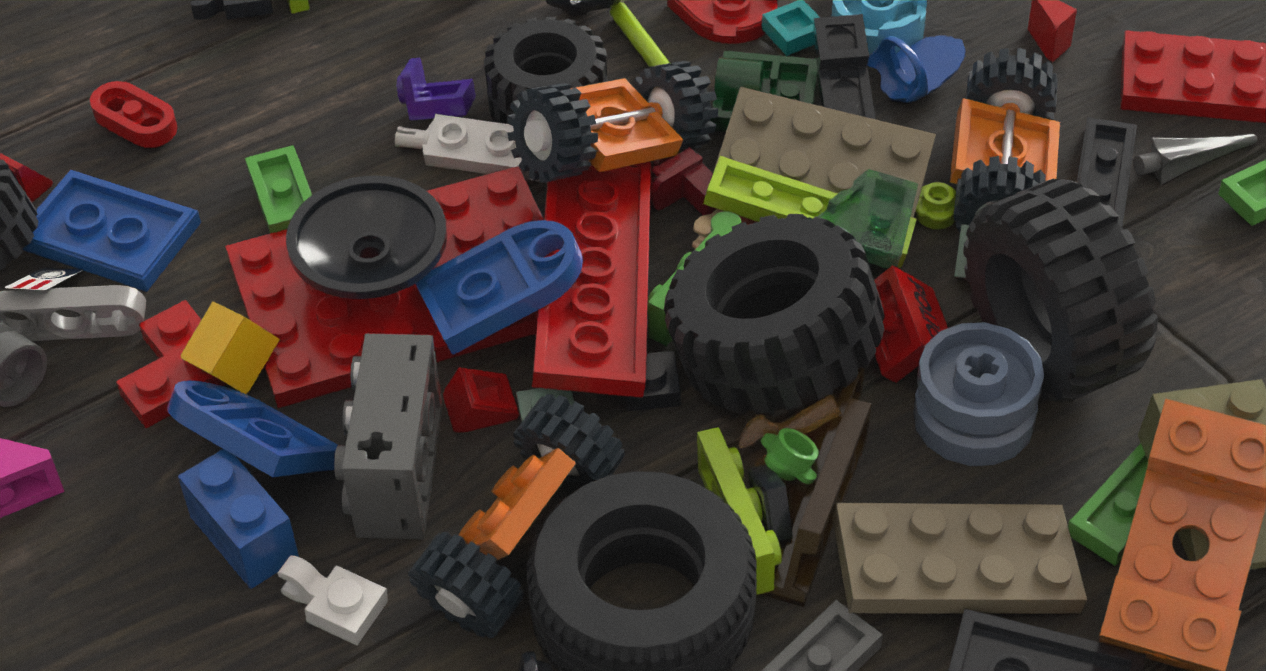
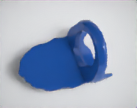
(917, 68)

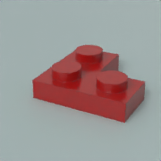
(151, 386)

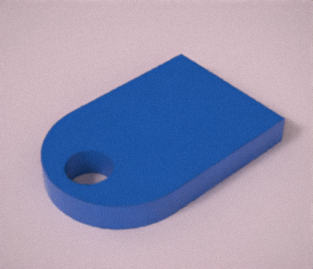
(500, 281)
(250, 429)

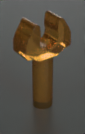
(803, 422)

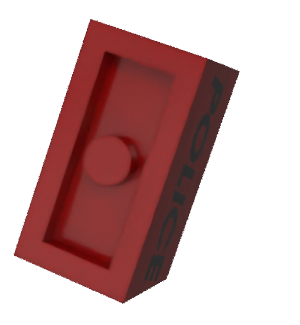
(909, 322)

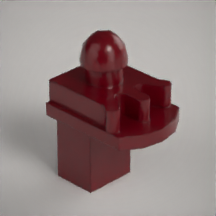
(679, 178)

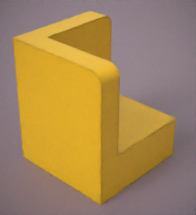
(229, 347)

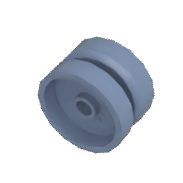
(977, 393)

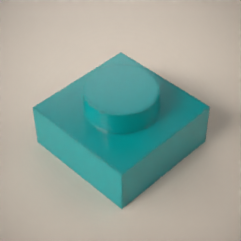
(790, 26)

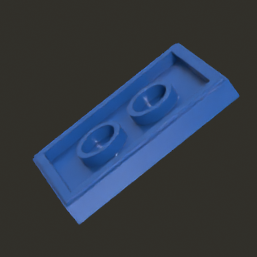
(111, 230)

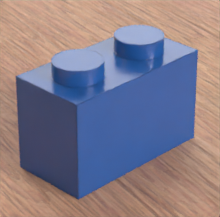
(238, 517)

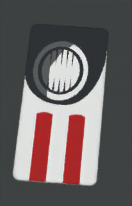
(44, 278)

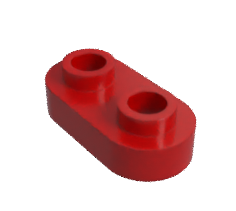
(133, 114)

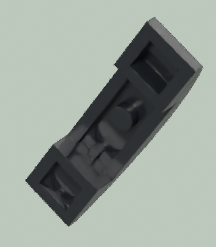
(842, 64)

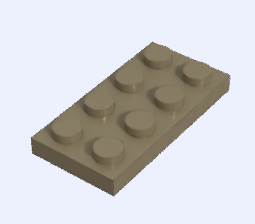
(822, 143)
(957, 558)

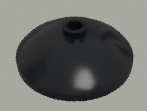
(366, 237)

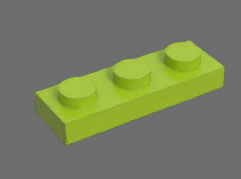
(724, 475)

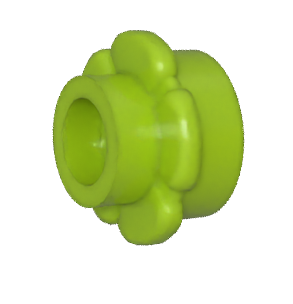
(936, 205)

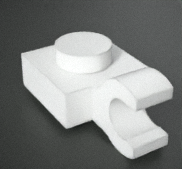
(338, 604)

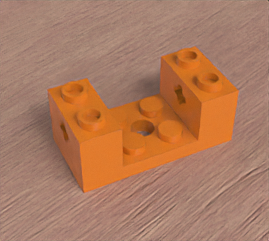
(1202, 477)

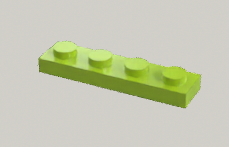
(761, 193)

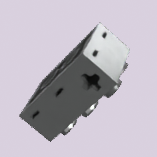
(390, 436)

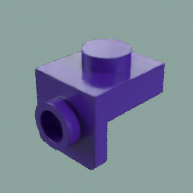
(428, 99)

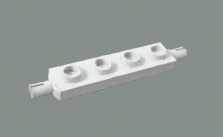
(464, 145)

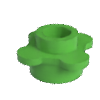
(790, 455)

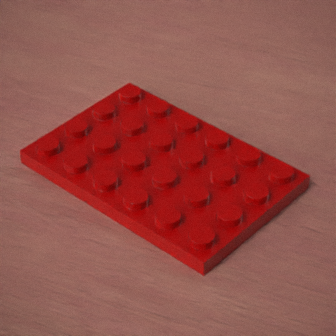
(326, 331)

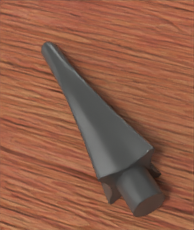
(1178, 155)

